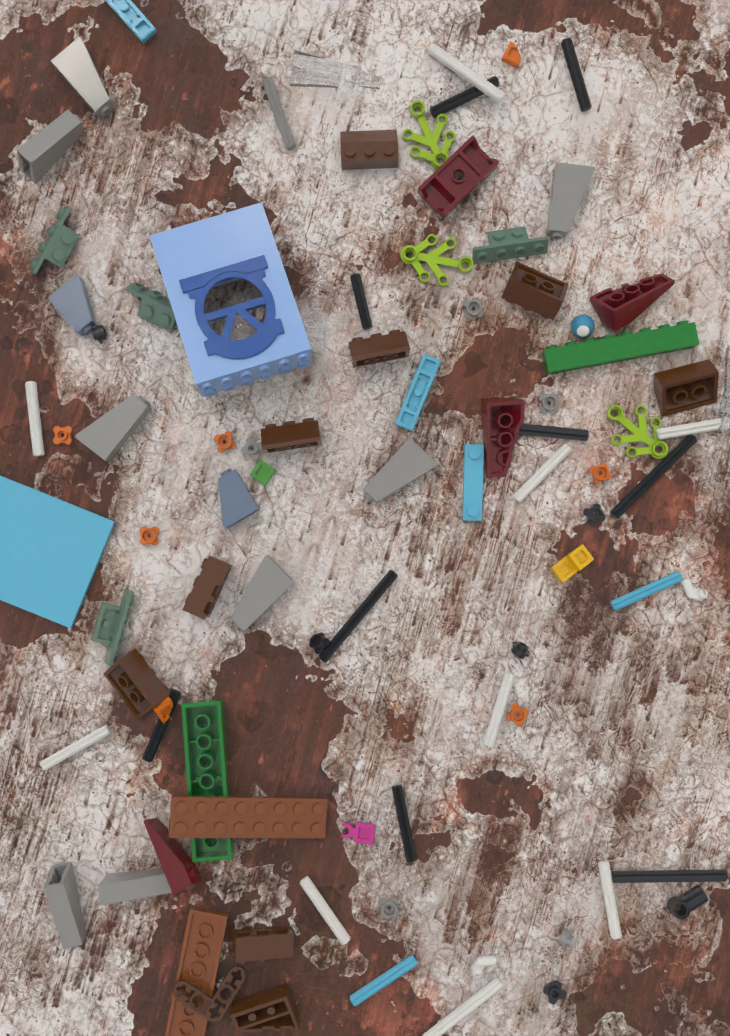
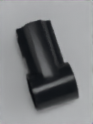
(689, 901)

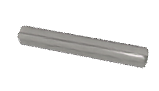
(278, 113)

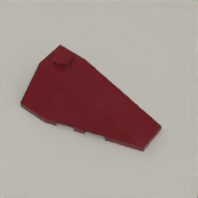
(625, 304)
(500, 430)
(175, 862)

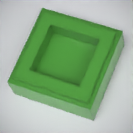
(263, 472)

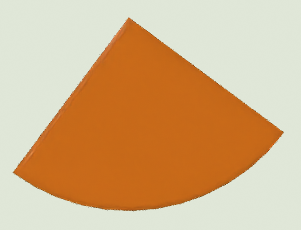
(512, 55)
(163, 709)

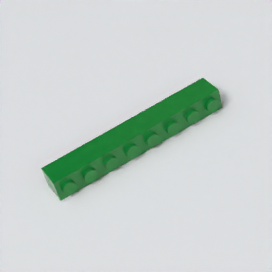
(620, 348)

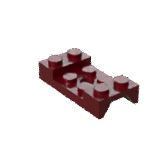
(446, 192)

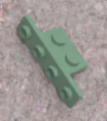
(58, 244)
(508, 245)
(153, 306)
(110, 625)

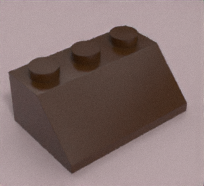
(369, 149)
(535, 291)
(379, 348)
(686, 387)
(290, 435)
(136, 683)

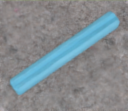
(646, 591)
(383, 980)

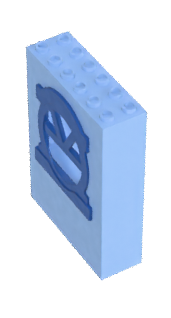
(215, 254)

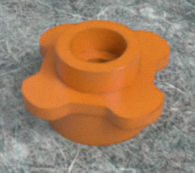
(67, 439)
(229, 444)
(605, 473)
(144, 535)
(522, 714)

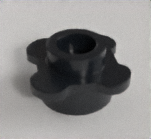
(99, 333)
(589, 514)
(318, 642)
(520, 649)
(554, 986)

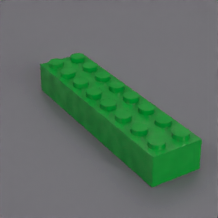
(207, 767)

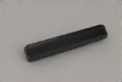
(361, 301)

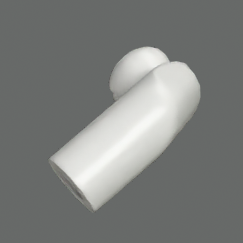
(692, 592)
(480, 963)

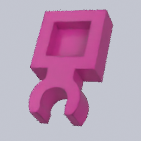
(362, 833)

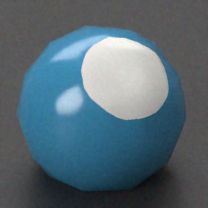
(582, 326)

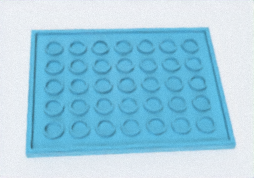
(47, 551)

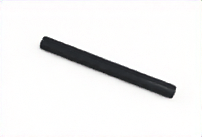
(653, 476)
(358, 615)
(655, 876)

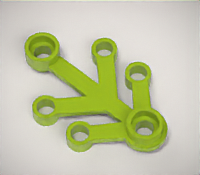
(430, 140)
(433, 258)
(640, 433)

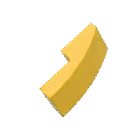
(571, 563)

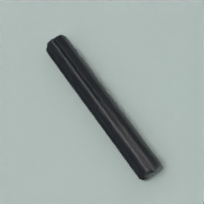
(576, 74)
(459, 99)
(554, 432)
(159, 730)
(404, 823)

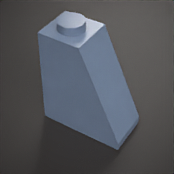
(75, 305)
(235, 498)

